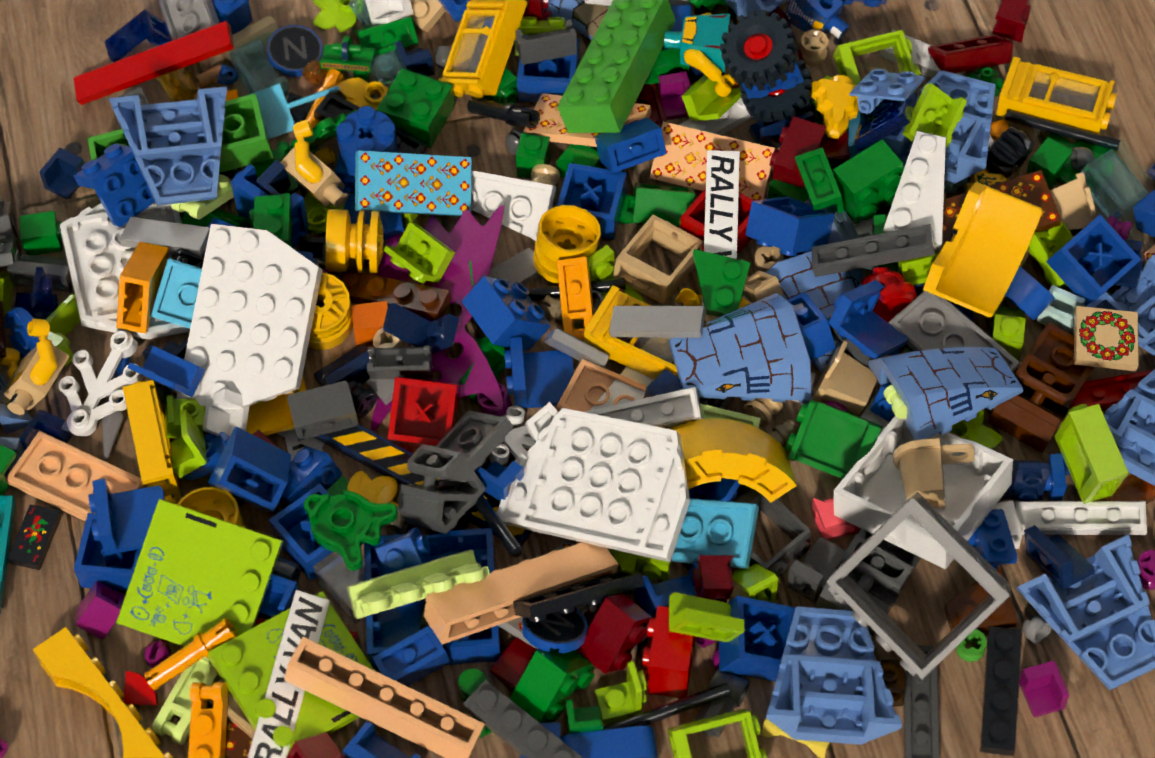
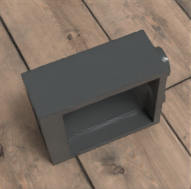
(788, 523)

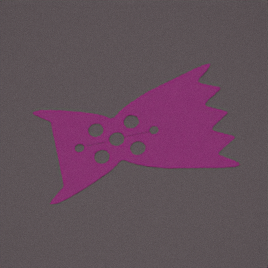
(473, 244)

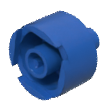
(365, 132)

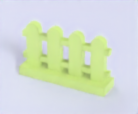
(414, 583)

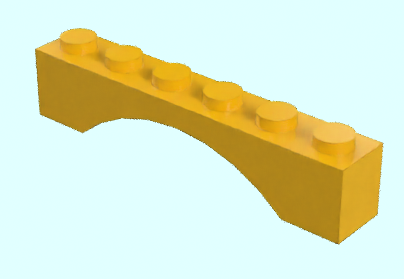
(71, 668)

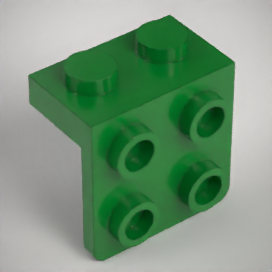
(274, 215)

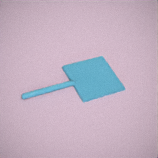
(276, 109)

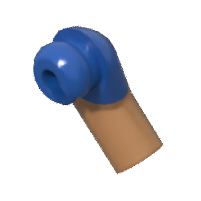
(218, 74)

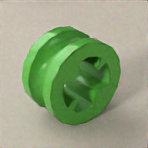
(972, 654)

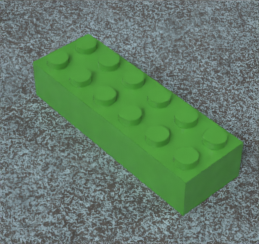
(615, 66)
(243, 136)

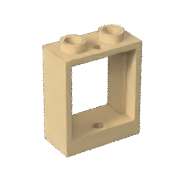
(647, 278)

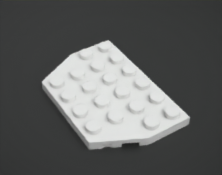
(96, 263)
(251, 315)
(602, 485)

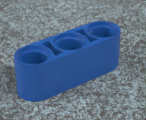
(1029, 294)
(614, 743)

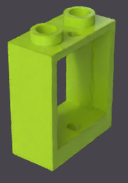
(901, 47)
(1091, 453)
(748, 725)

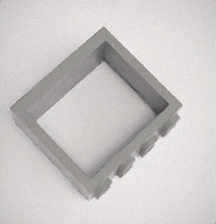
(890, 635)

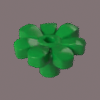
(988, 75)

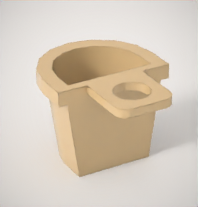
(1074, 203)
(845, 382)
(922, 467)

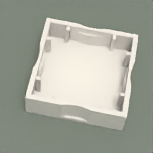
(876, 491)

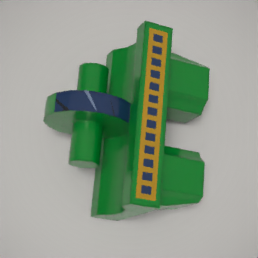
(348, 57)

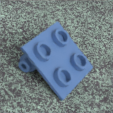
(884, 85)

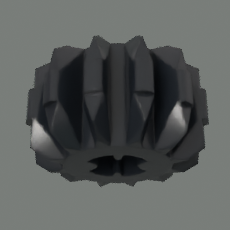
(1009, 152)

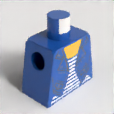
(817, 15)

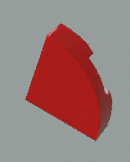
(138, 691)

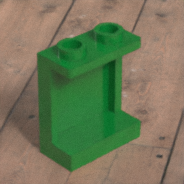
(831, 438)

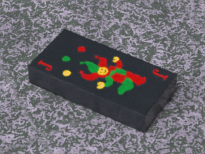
(34, 537)

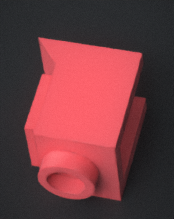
(828, 525)

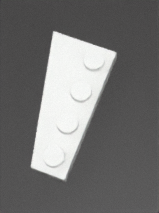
(921, 188)
(522, 200)

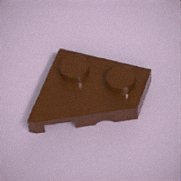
(967, 600)

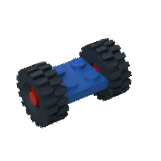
(766, 66)

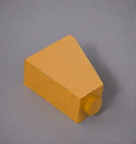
(140, 286)

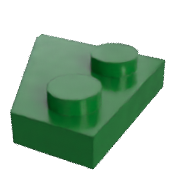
(720, 281)

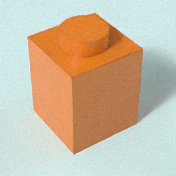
(368, 320)

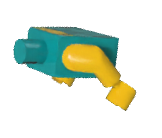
(701, 47)

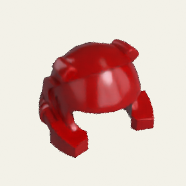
(894, 296)

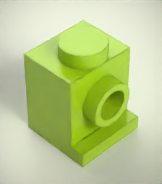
(172, 415)

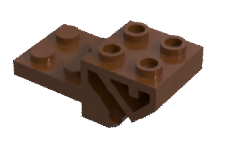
(1049, 389)

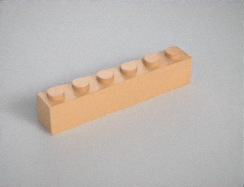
(489, 602)
(382, 701)

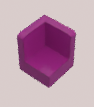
(671, 90)
(99, 610)
(1043, 689)

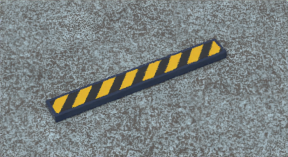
(392, 462)

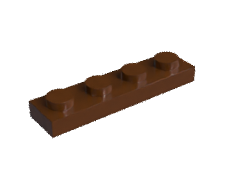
(417, 298)

